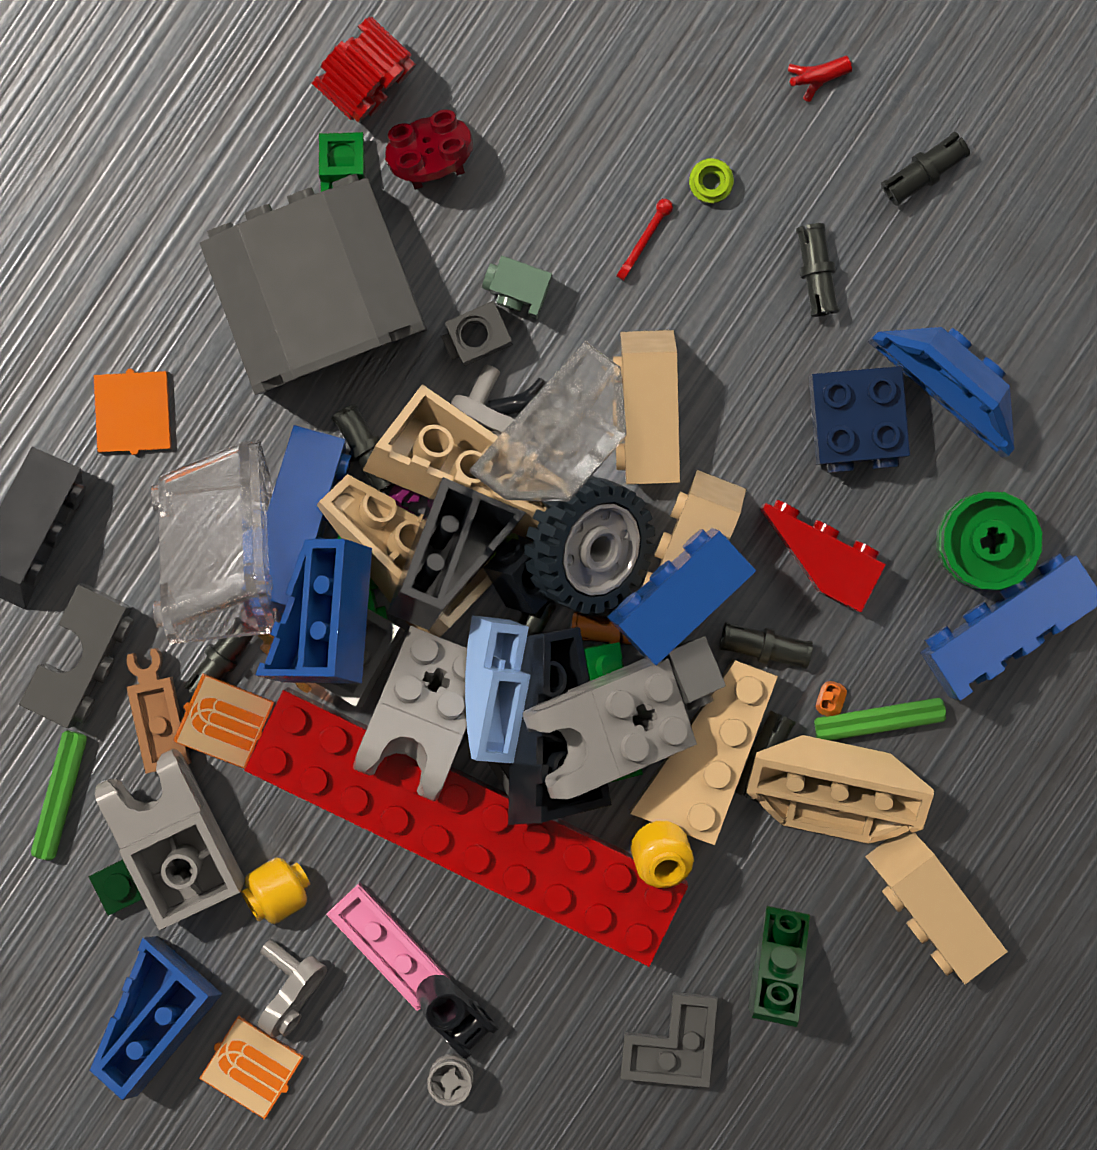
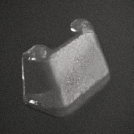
(215, 547)

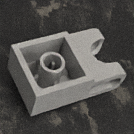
(414, 718)
(614, 726)
(168, 830)

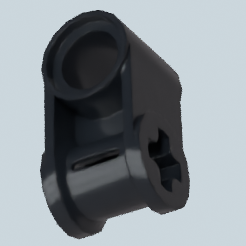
(459, 1019)

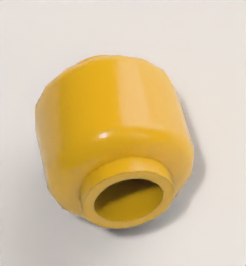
(662, 854)
(275, 890)

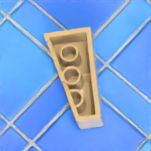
(437, 442)
(701, 780)

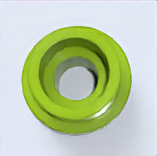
(715, 167)

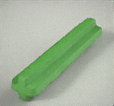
(880, 719)
(58, 795)

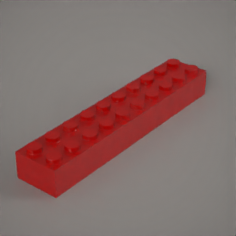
(467, 830)

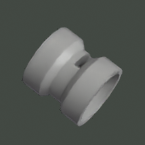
(450, 1088)

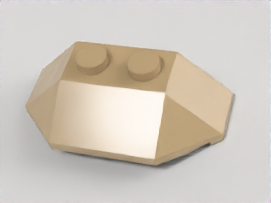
(839, 790)

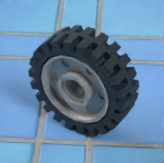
(590, 546)

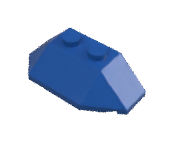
(955, 379)

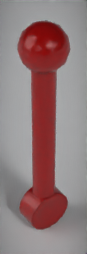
(663, 207)

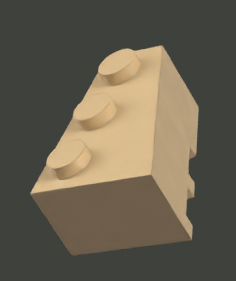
(650, 407)
(706, 506)
(936, 906)

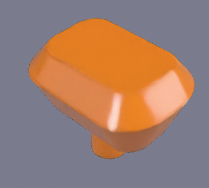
(831, 698)

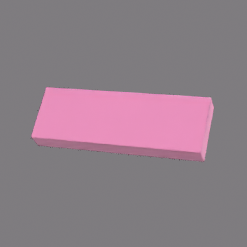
(384, 942)

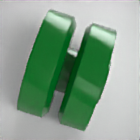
(1015, 540)

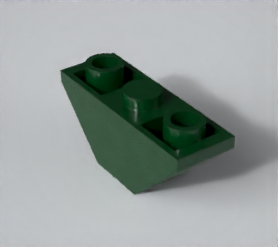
(779, 967)

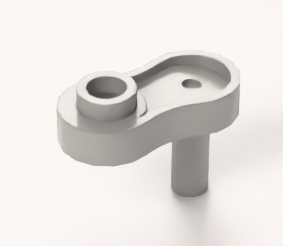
(475, 406)
(282, 1012)

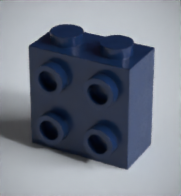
(859, 418)

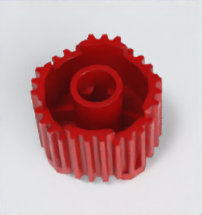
(363, 70)

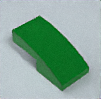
(340, 157)

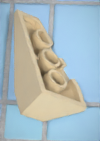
(377, 522)

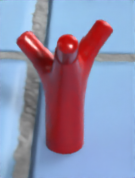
(818, 74)

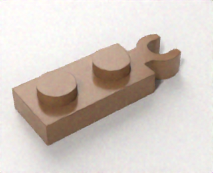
(154, 711)

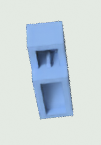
(495, 687)

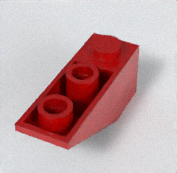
(831, 566)

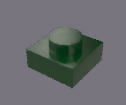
(115, 887)

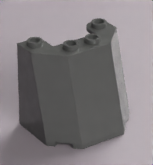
(311, 283)

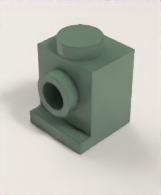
(517, 285)

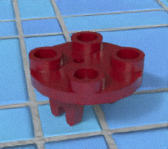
(429, 148)

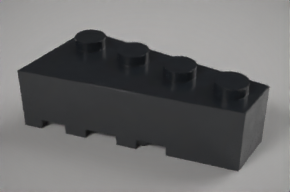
(555, 666)

